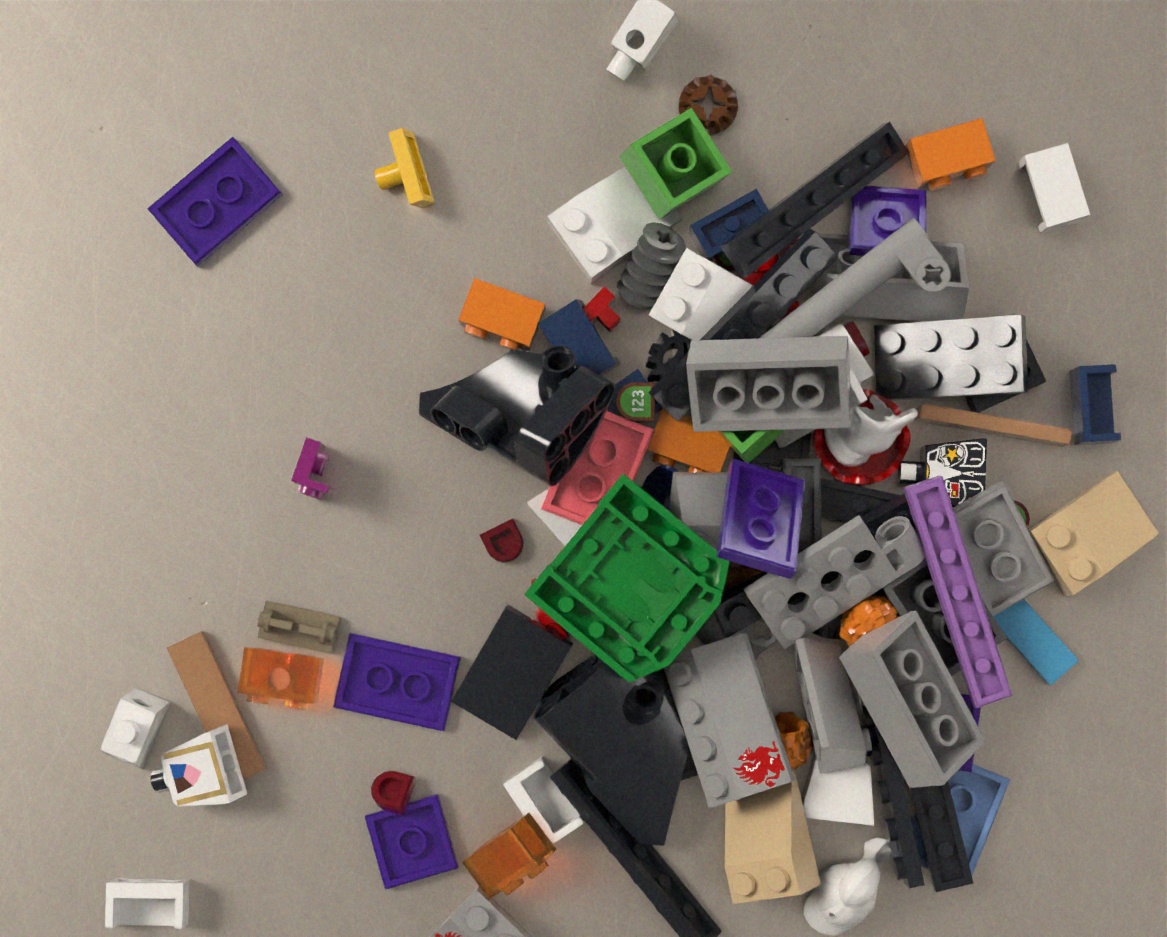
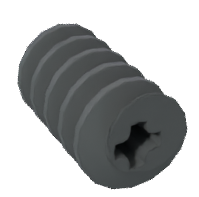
(650, 265)

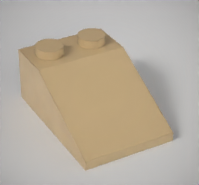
(1092, 534)
(769, 846)

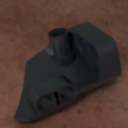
(525, 409)
(622, 741)

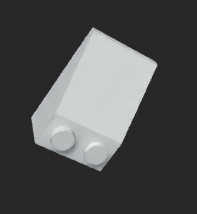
(605, 223)
(698, 296)

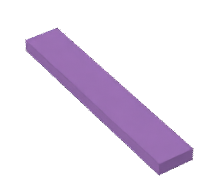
(957, 591)

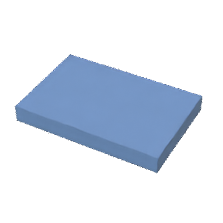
(976, 803)

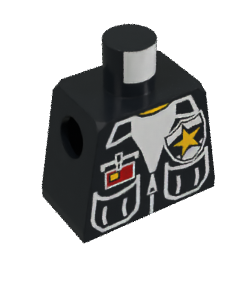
(958, 462)

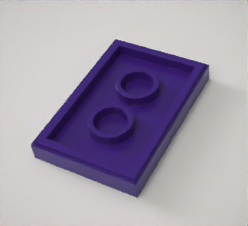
(215, 201)
(761, 519)
(397, 682)

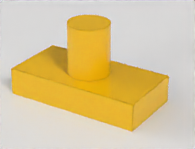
(407, 170)

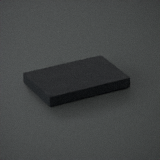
(512, 672)

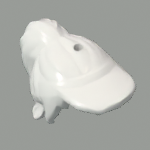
(868, 433)
(847, 891)

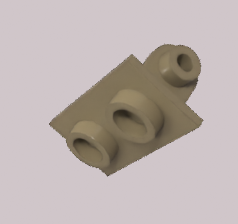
(298, 626)

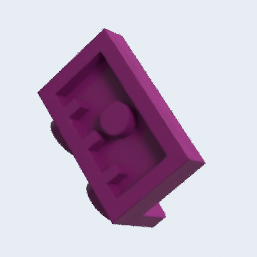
(312, 463)

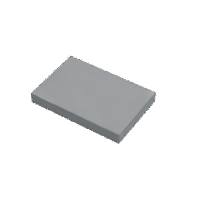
(1001, 549)

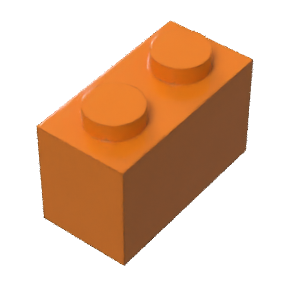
(950, 154)
(501, 315)
(677, 443)

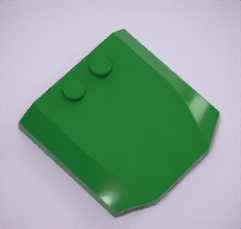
(632, 582)

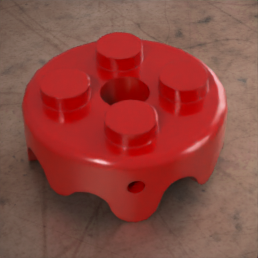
(878, 466)

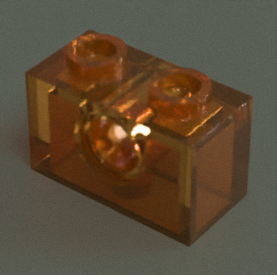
(304, 674)

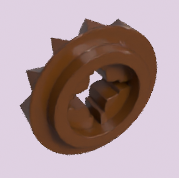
(722, 93)

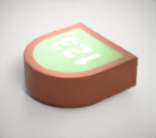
(635, 402)

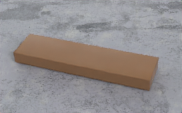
(993, 425)
(214, 698)

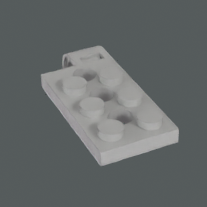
(893, 554)

